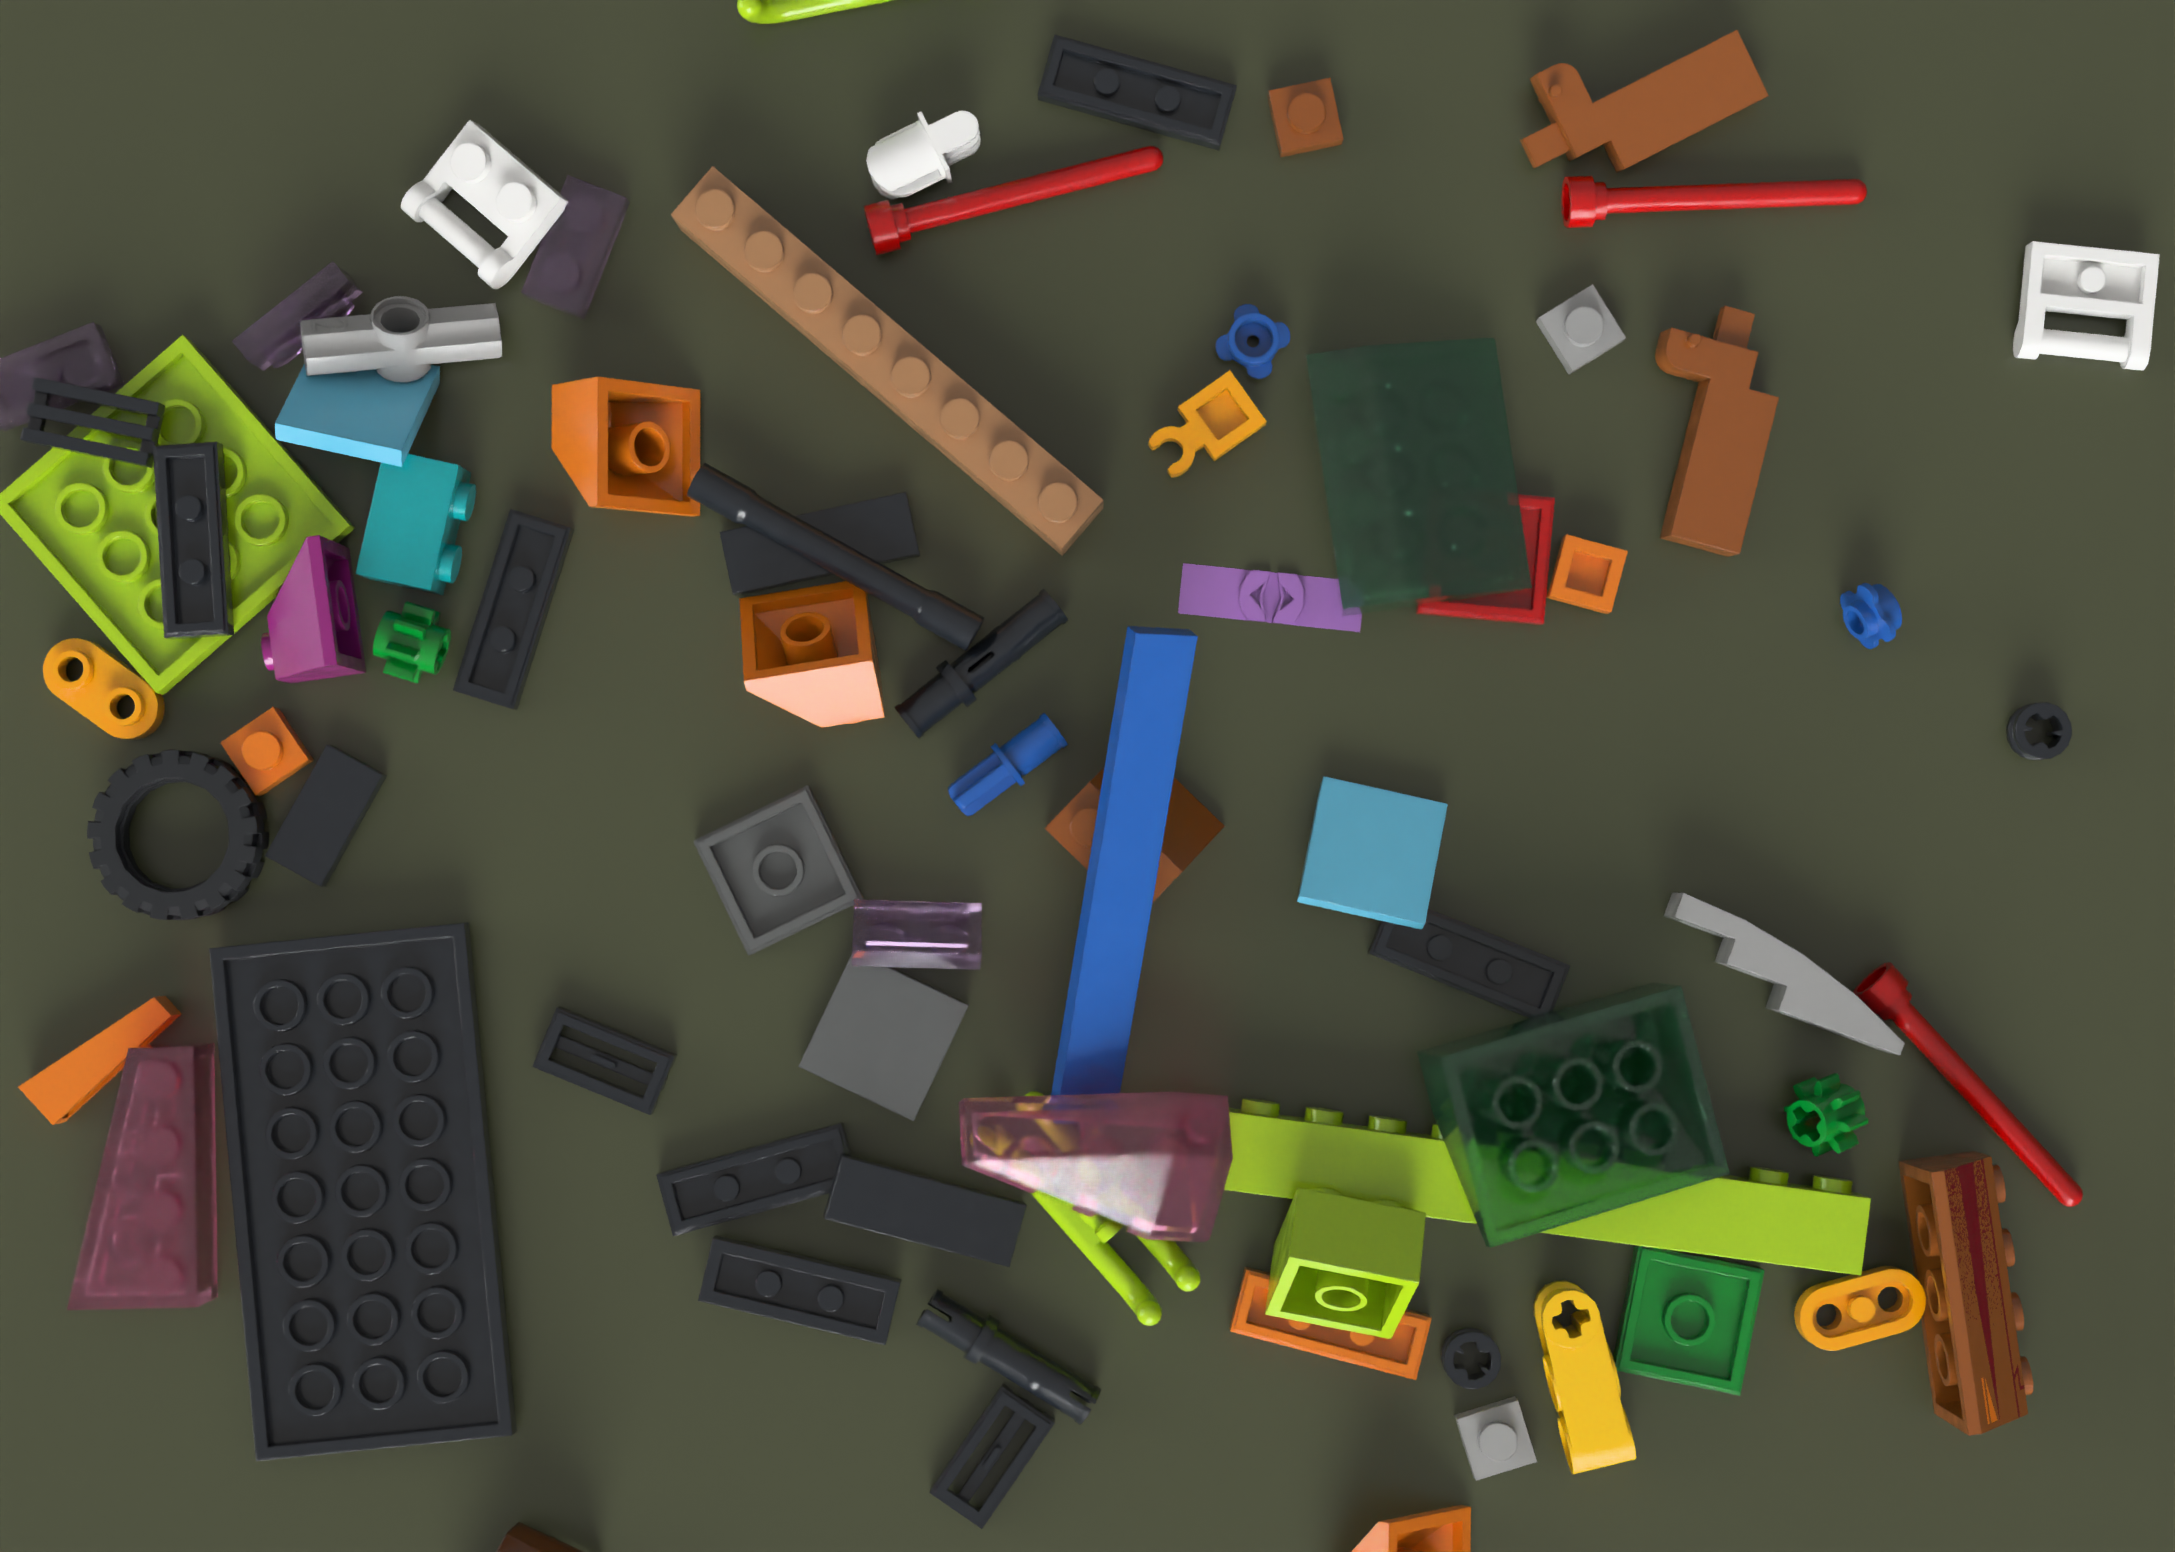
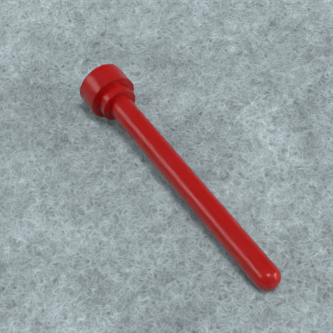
(1589, 201)
(894, 223)
(1887, 996)

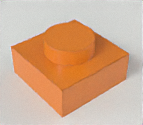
(1587, 574)
(267, 751)

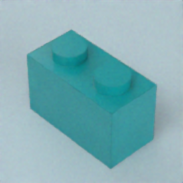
(416, 524)

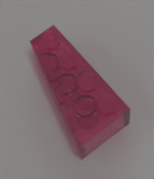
(156, 1188)

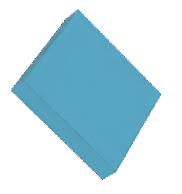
(357, 413)
(1372, 853)

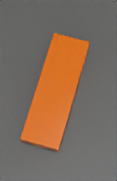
(1395, 1356)

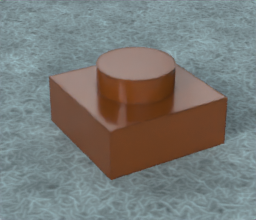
(1305, 117)

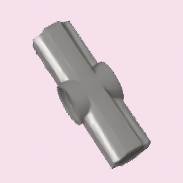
(401, 339)

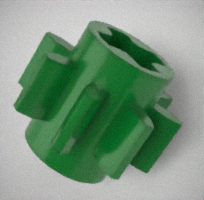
(411, 642)
(1826, 1115)

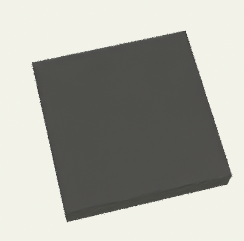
(778, 870)
(884, 1037)

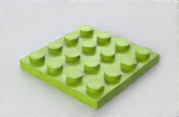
(98, 515)

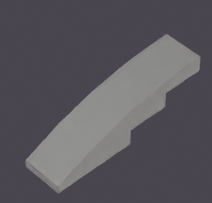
(1799, 986)

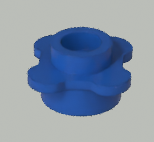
(1252, 323)
(1871, 614)

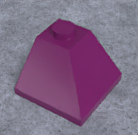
(315, 617)

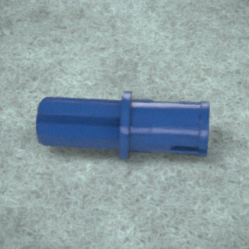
(1006, 765)

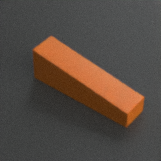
(84, 1071)

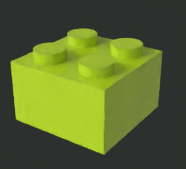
(1346, 1262)

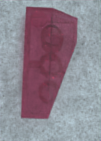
(1123, 1156)

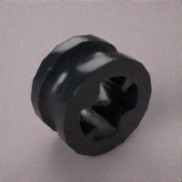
(2039, 711)
(1457, 1371)

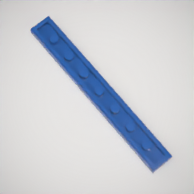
(1124, 859)

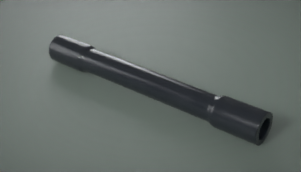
(746, 507)

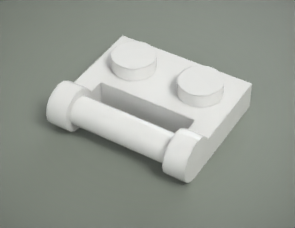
(499, 189)
(2088, 284)

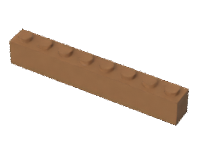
(887, 361)

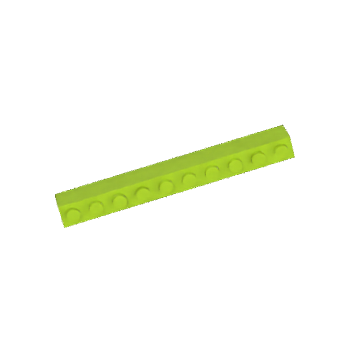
(1722, 1217)

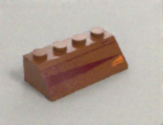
(1969, 1306)

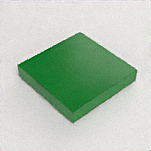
(1688, 1319)

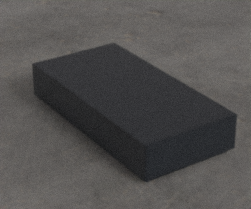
(326, 815)

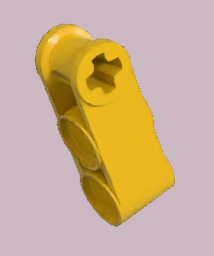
(1582, 1380)

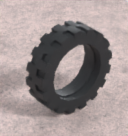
(112, 837)

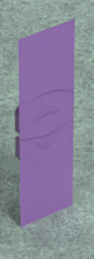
(1263, 597)

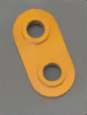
(101, 687)
(1857, 1308)

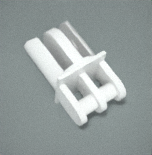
(922, 153)

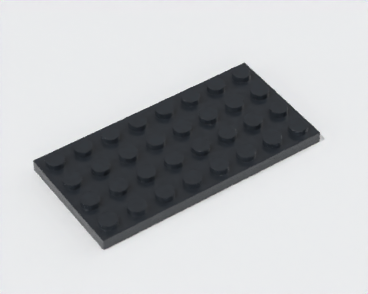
(362, 1192)

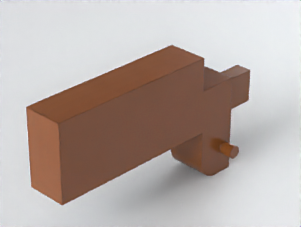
(1647, 112)
(1723, 435)

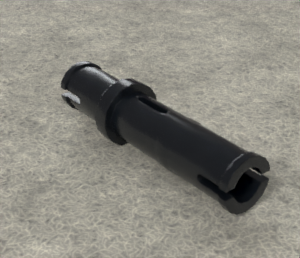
(981, 664)
(1008, 1356)

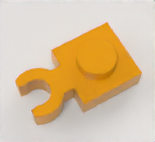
(1214, 419)

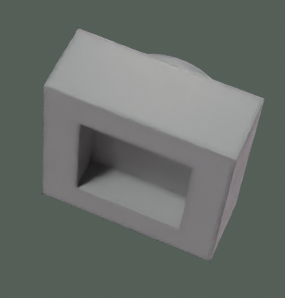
(1580, 329)
(1495, 1438)

